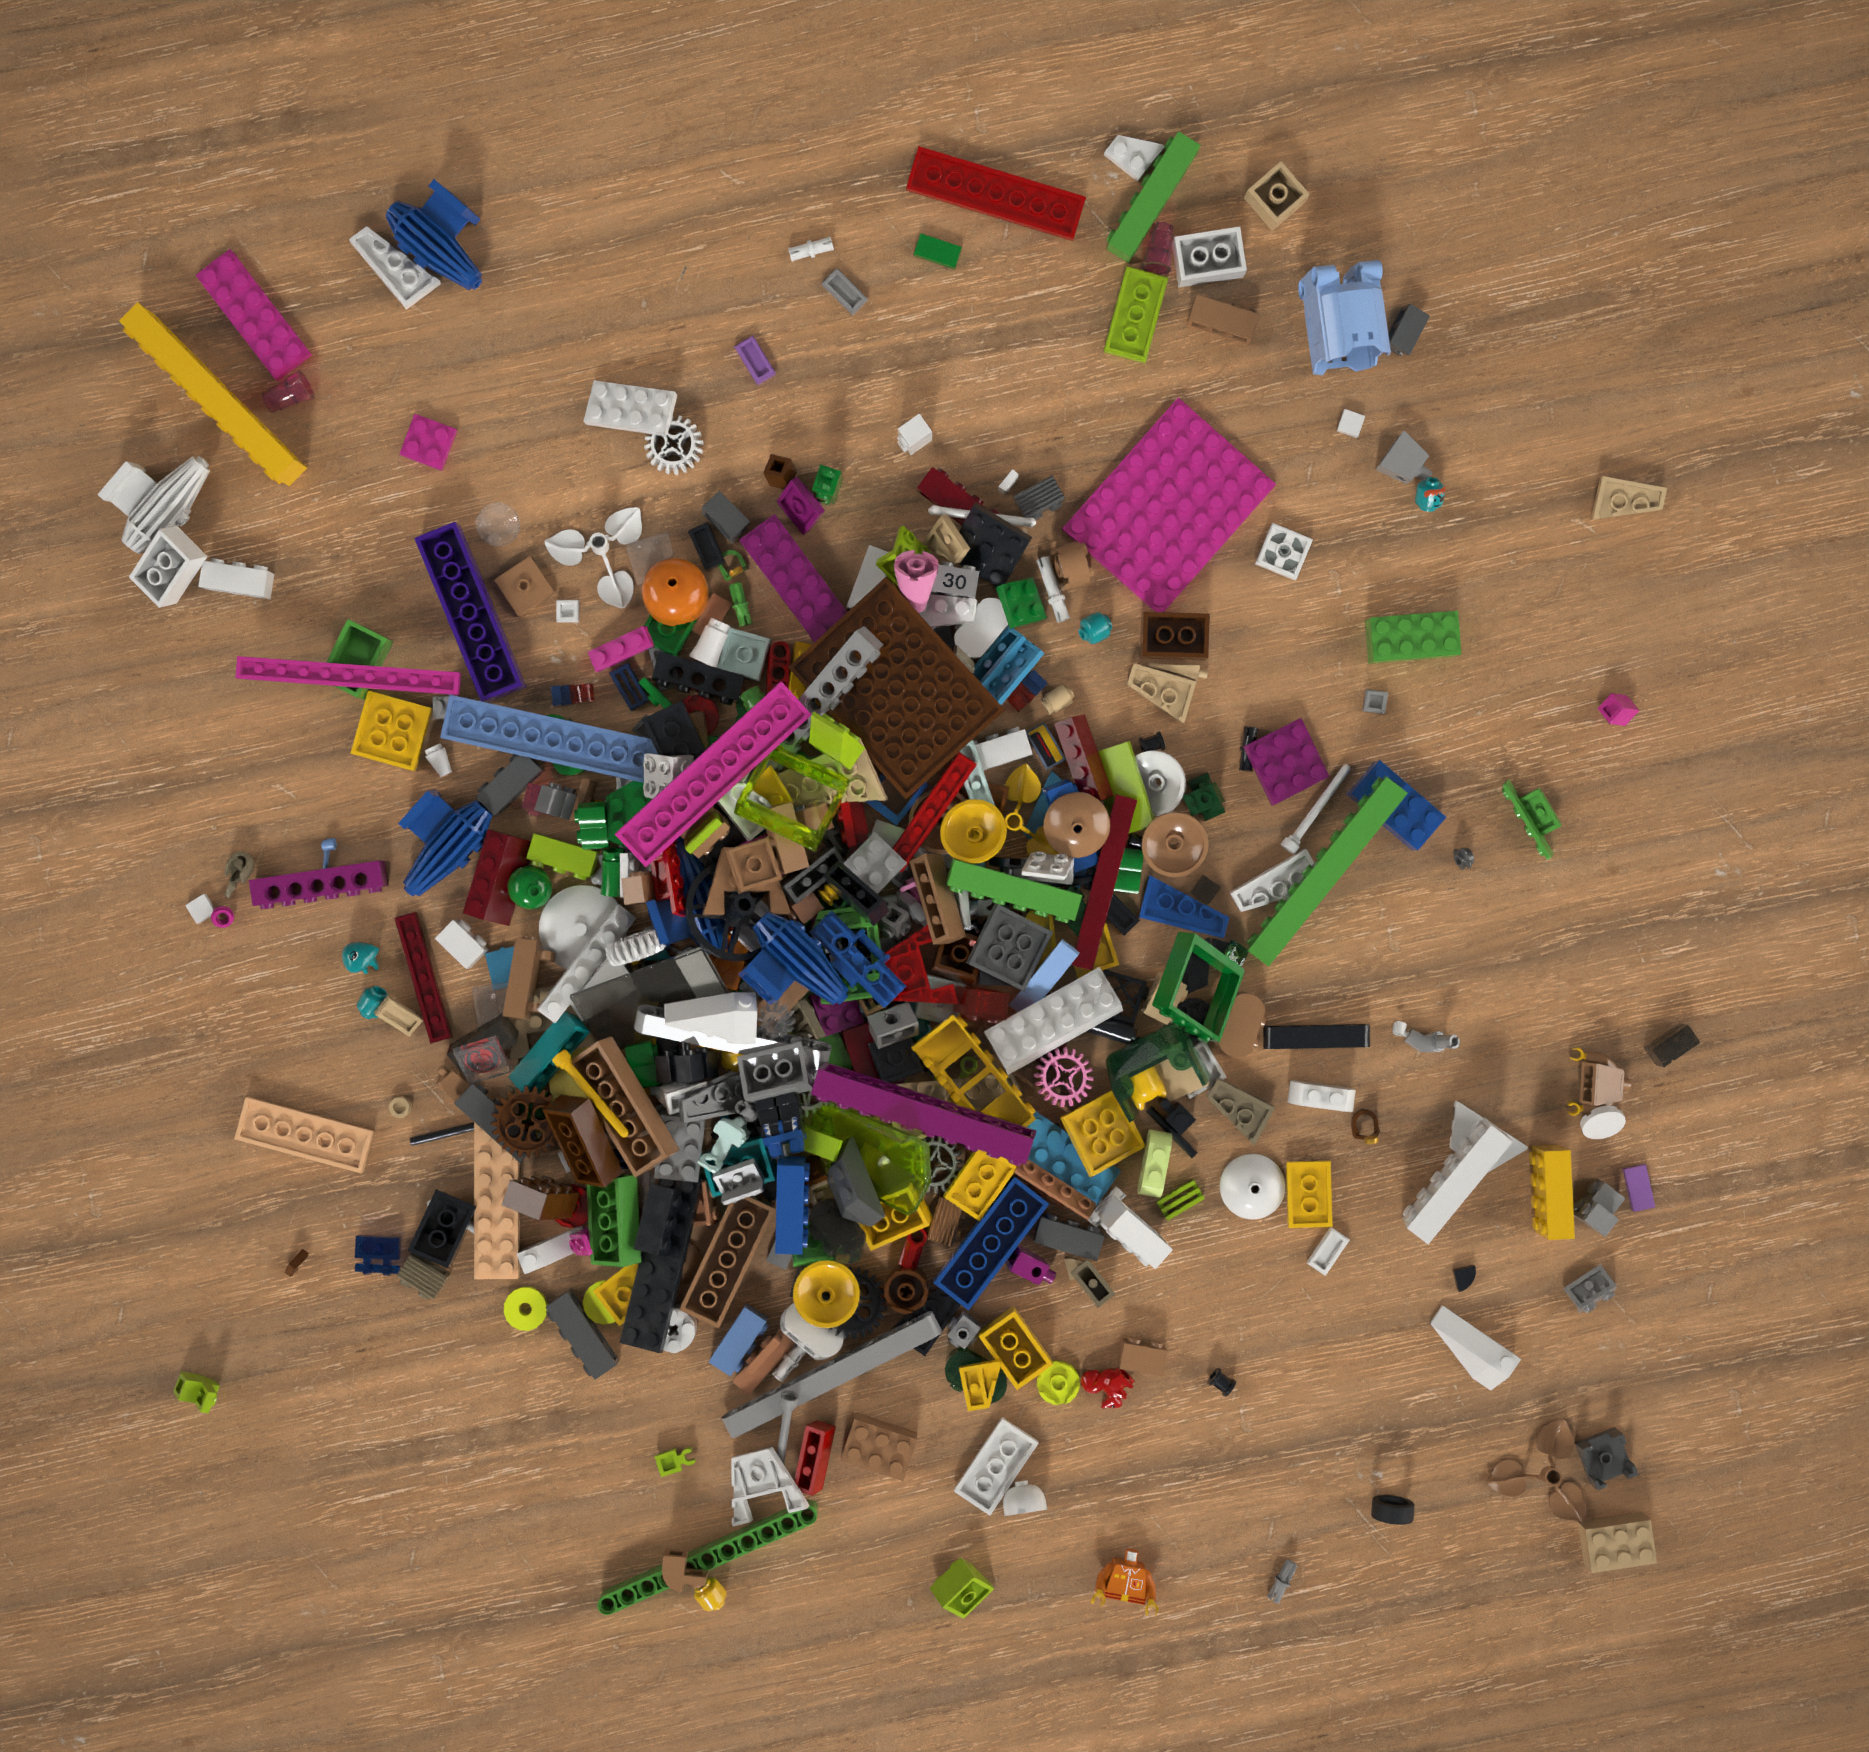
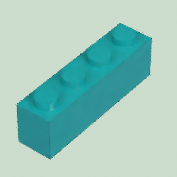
(537, 1065)

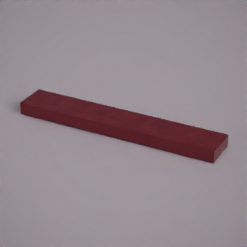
(423, 977)

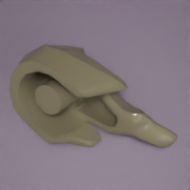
(241, 866)

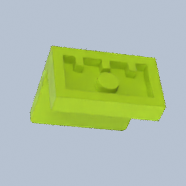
(904, 542)

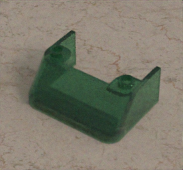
(1165, 1043)

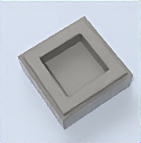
(1375, 701)

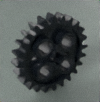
(856, 1323)

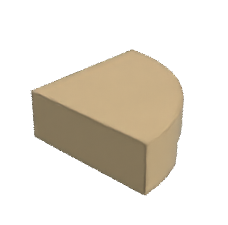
(1071, 1264)

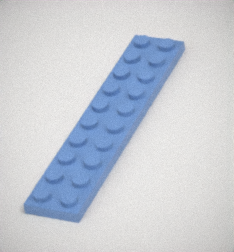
(546, 738)

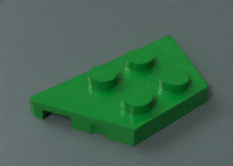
(622, 806)

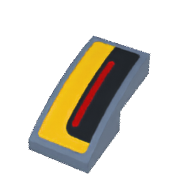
(1045, 746)

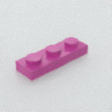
(621, 649)

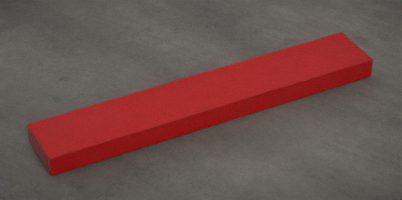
(934, 807)

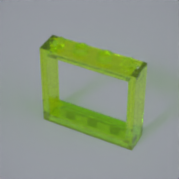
(779, 823)

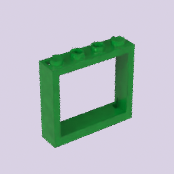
(1224, 995)

